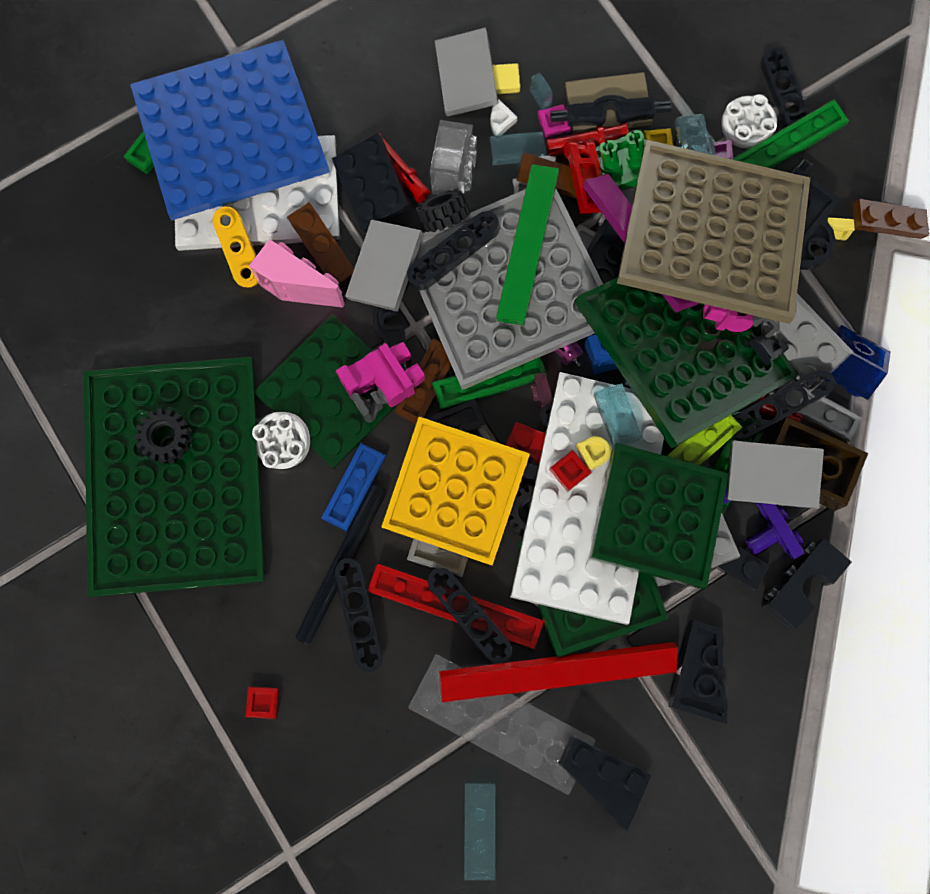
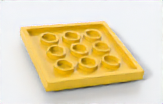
(455, 490)

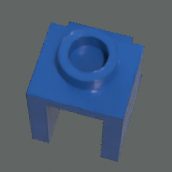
(598, 356)

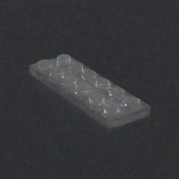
(501, 726)

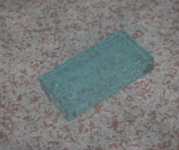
(509, 148)
(617, 415)

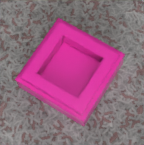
(555, 128)

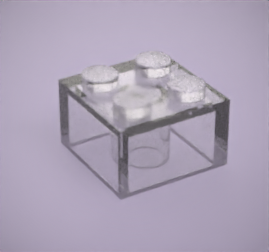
(453, 157)

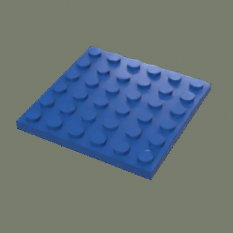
(228, 129)

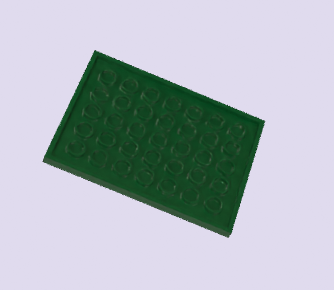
(182, 519)

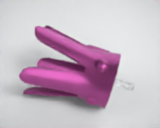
(570, 354)

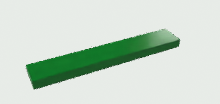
(796, 137)
(527, 245)

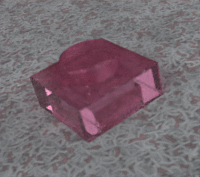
(541, 390)

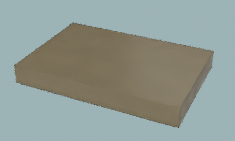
(589, 90)

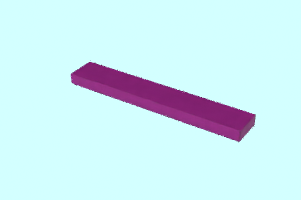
(617, 211)

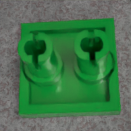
(622, 159)

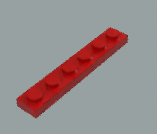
(417, 594)

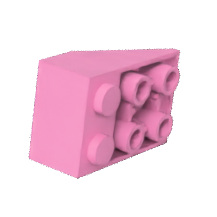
(294, 278)

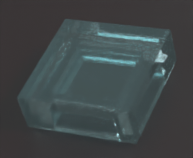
(541, 91)

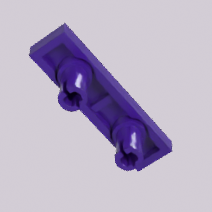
(776, 531)

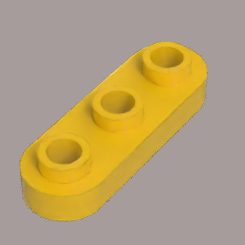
(228, 236)

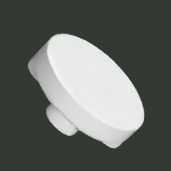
(748, 121)
(281, 440)

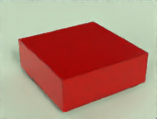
(570, 471)
(262, 702)

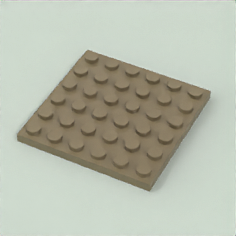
(716, 232)

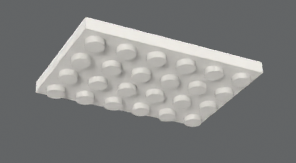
(267, 212)

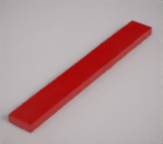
(558, 671)

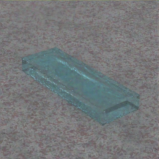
(479, 831)

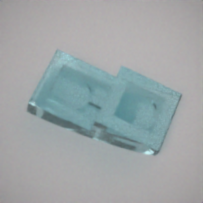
(693, 134)

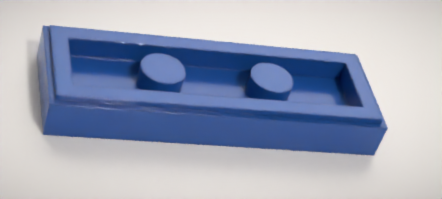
(353, 487)

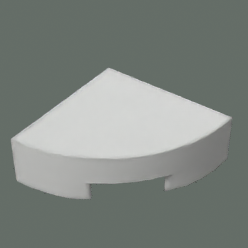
(501, 119)

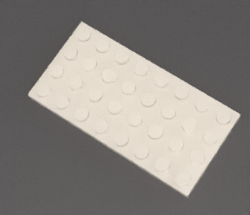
(561, 524)

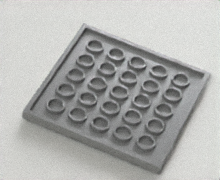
(468, 297)

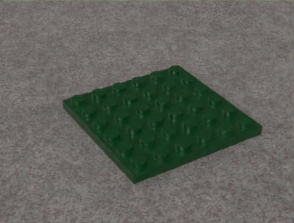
(679, 360)

